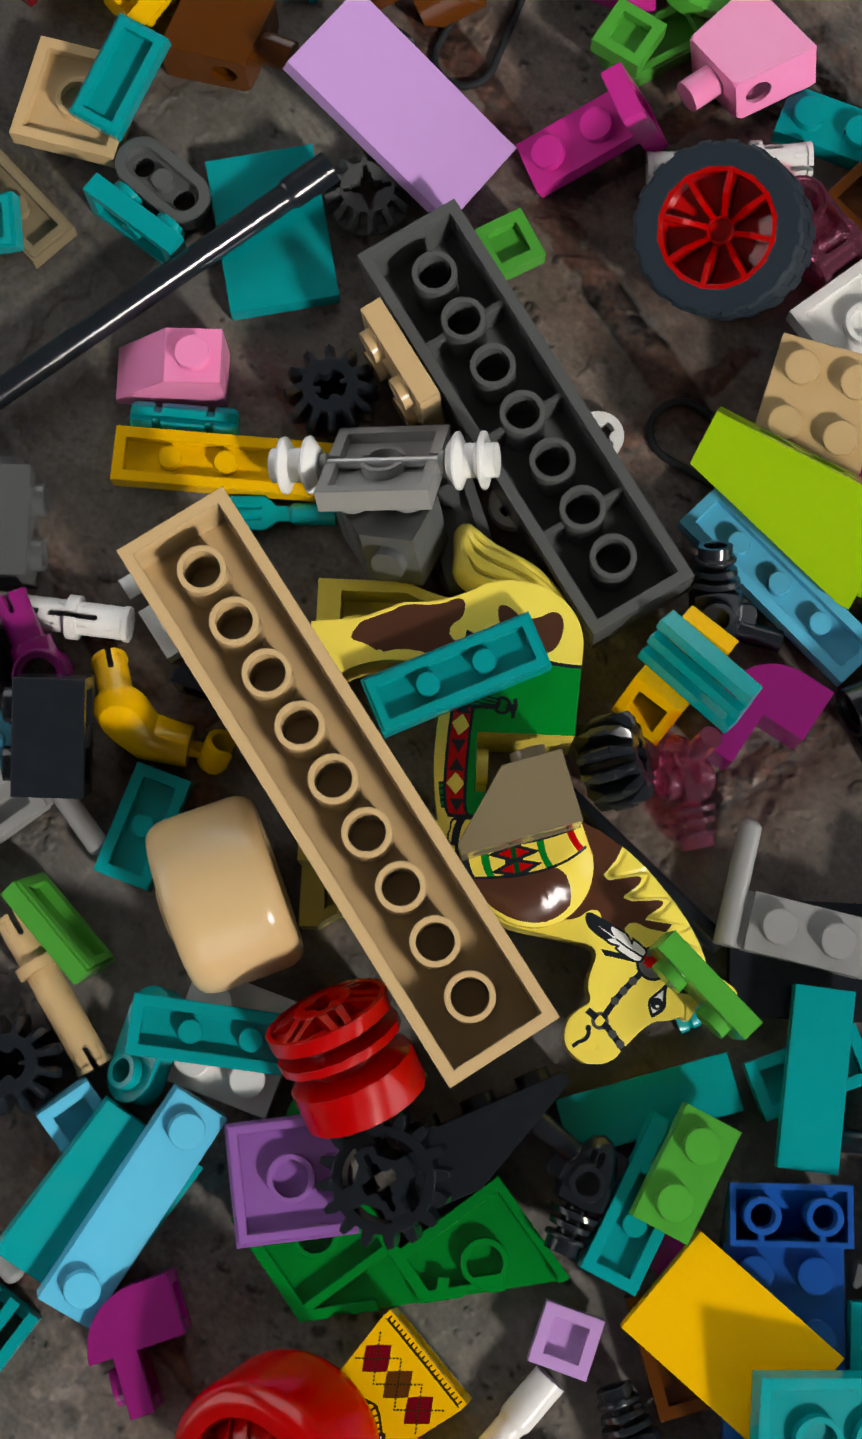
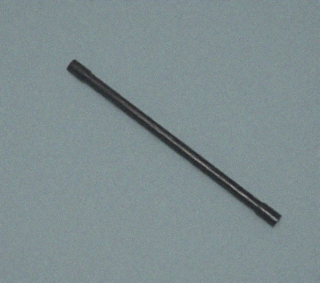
(290, 194)

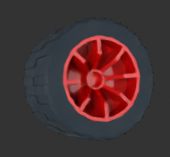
(723, 230)

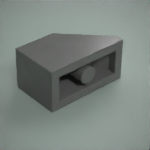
(396, 543)

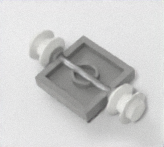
(384, 467)

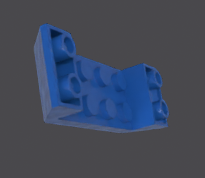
(794, 1247)

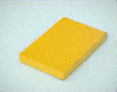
(718, 1326)

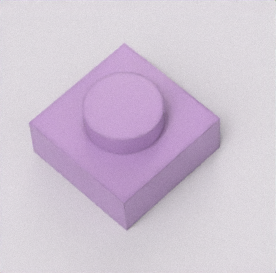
(565, 1339)

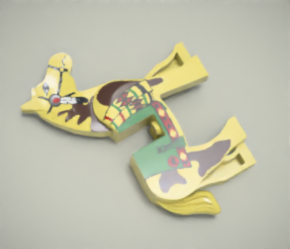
(555, 888)

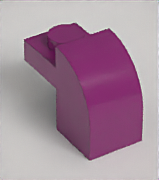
(782, 709)
(125, 1327)

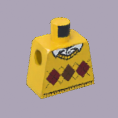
(404, 1379)

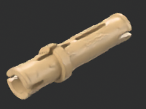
(54, 996)

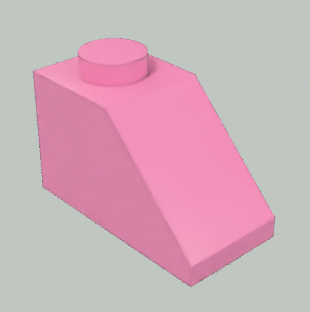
(175, 368)

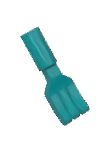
(263, 514)

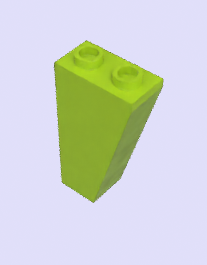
(790, 496)

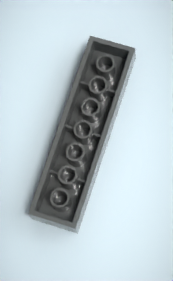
(556, 463)

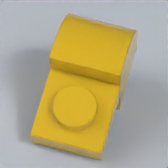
(652, 699)

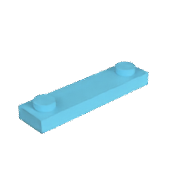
(780, 588)
(131, 1205)

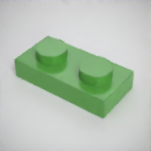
(720, 1006)
(684, 1173)

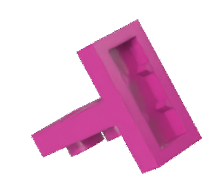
(592, 134)

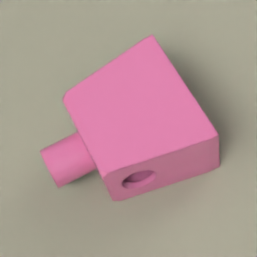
(748, 59)

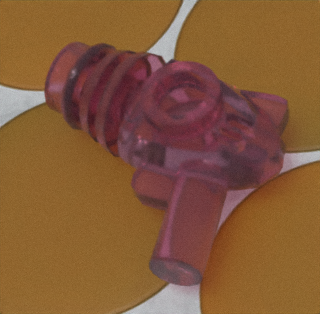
(685, 781)

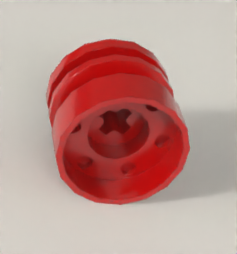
(346, 1058)

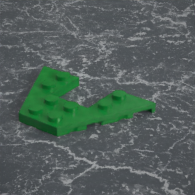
(472, 1250)

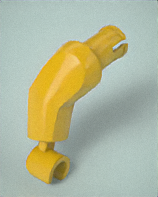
(138, 728)

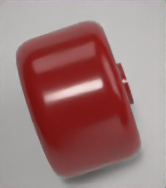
(280, 1398)

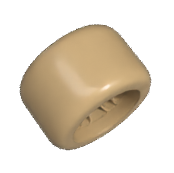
(223, 895)

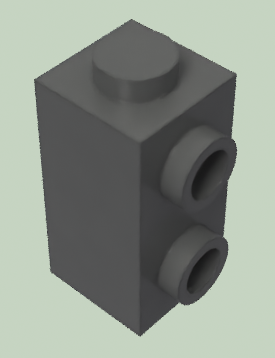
(22, 505)

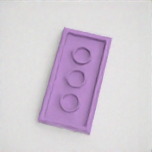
(398, 106)

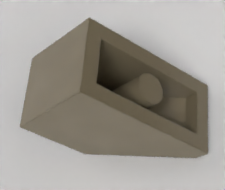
(523, 804)

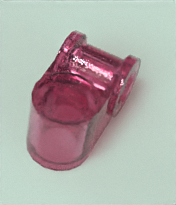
(836, 235)

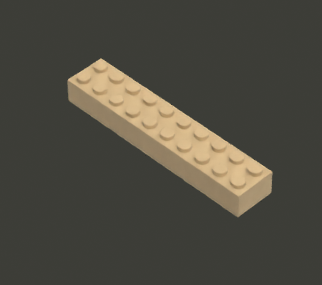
(338, 787)

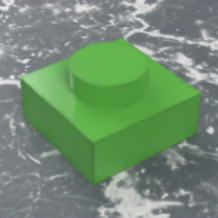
(628, 37)
(512, 244)

